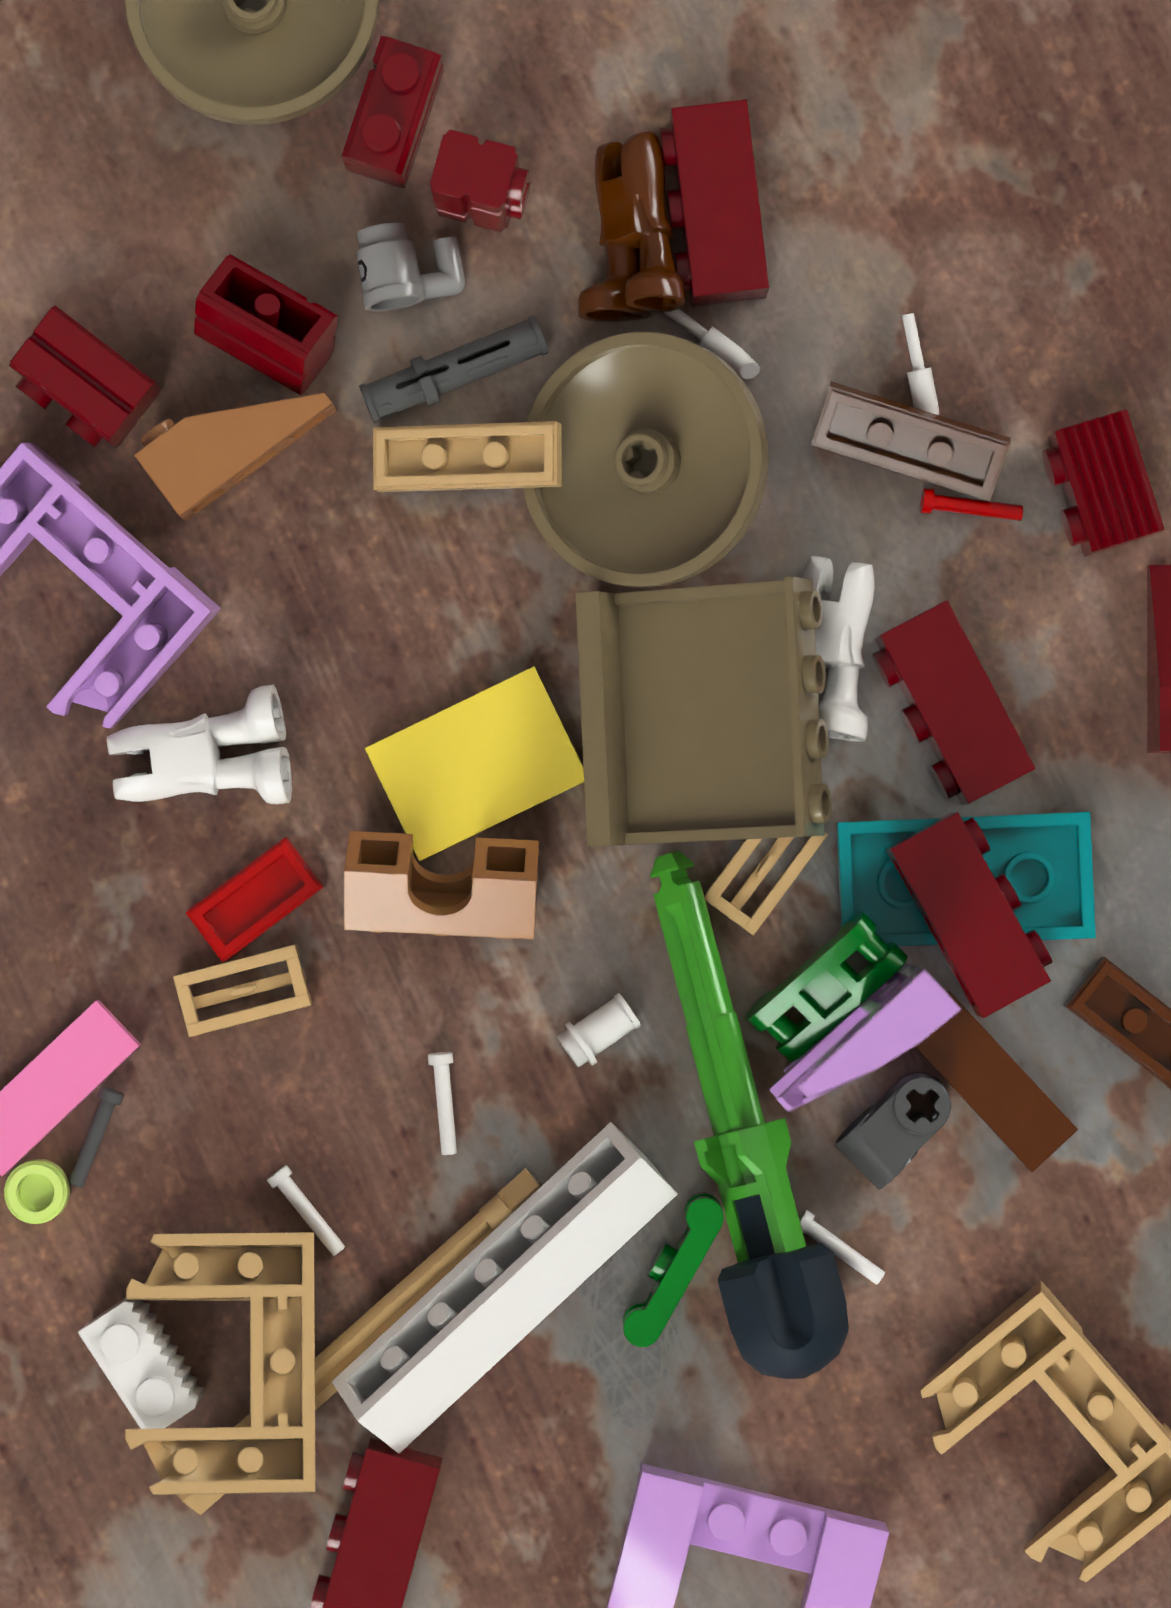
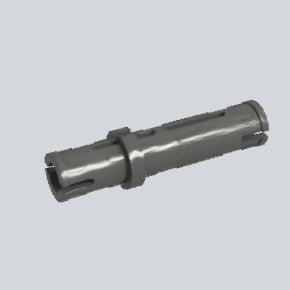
(453, 369)

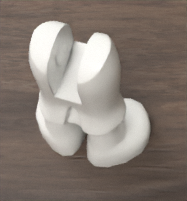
(841, 644)
(188, 754)

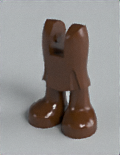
(633, 219)

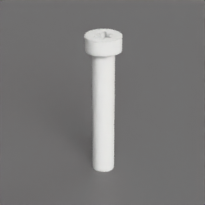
(444, 1100)
(306, 1210)
(840, 1248)

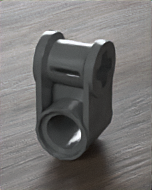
(887, 1137)

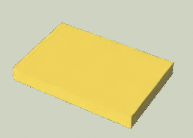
(476, 763)

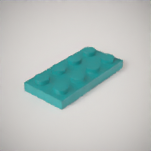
(1038, 853)

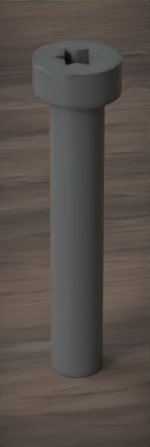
(109, 1098)

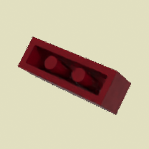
(716, 203)
(952, 704)
(971, 913)
(382, 1529)

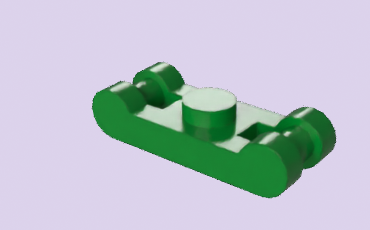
(826, 987)
(674, 1271)

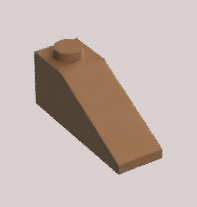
(218, 450)

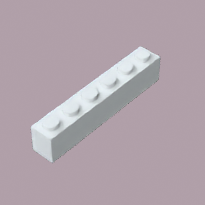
(503, 1288)

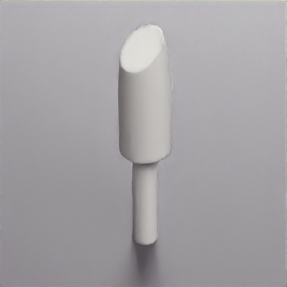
(719, 345)
(919, 379)

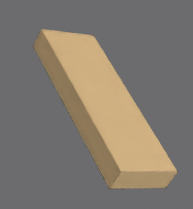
(467, 456)

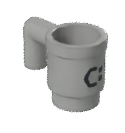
(392, 272)

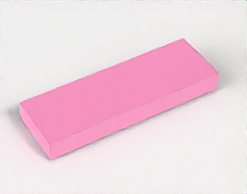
(60, 1080)

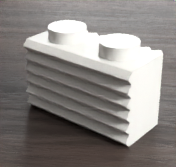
(142, 1364)

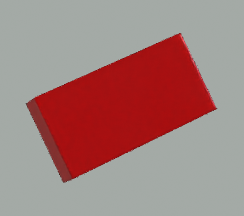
(255, 899)

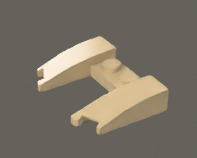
(278, 1281)
(1046, 1344)

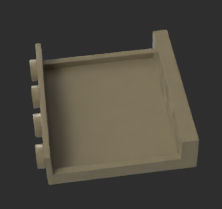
(702, 713)

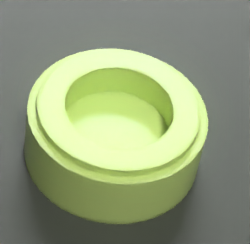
(37, 1191)

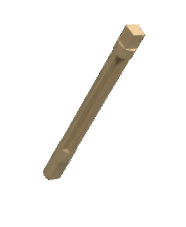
(401, 1298)

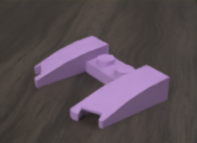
(157, 602)
(872, 1034)
(681, 1509)

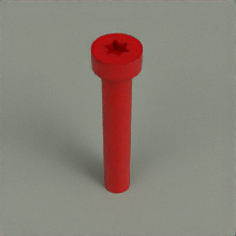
(932, 501)

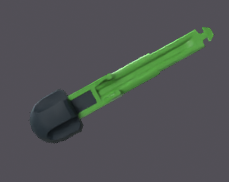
(781, 1294)

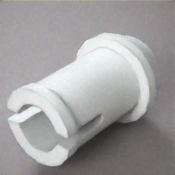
(598, 1031)

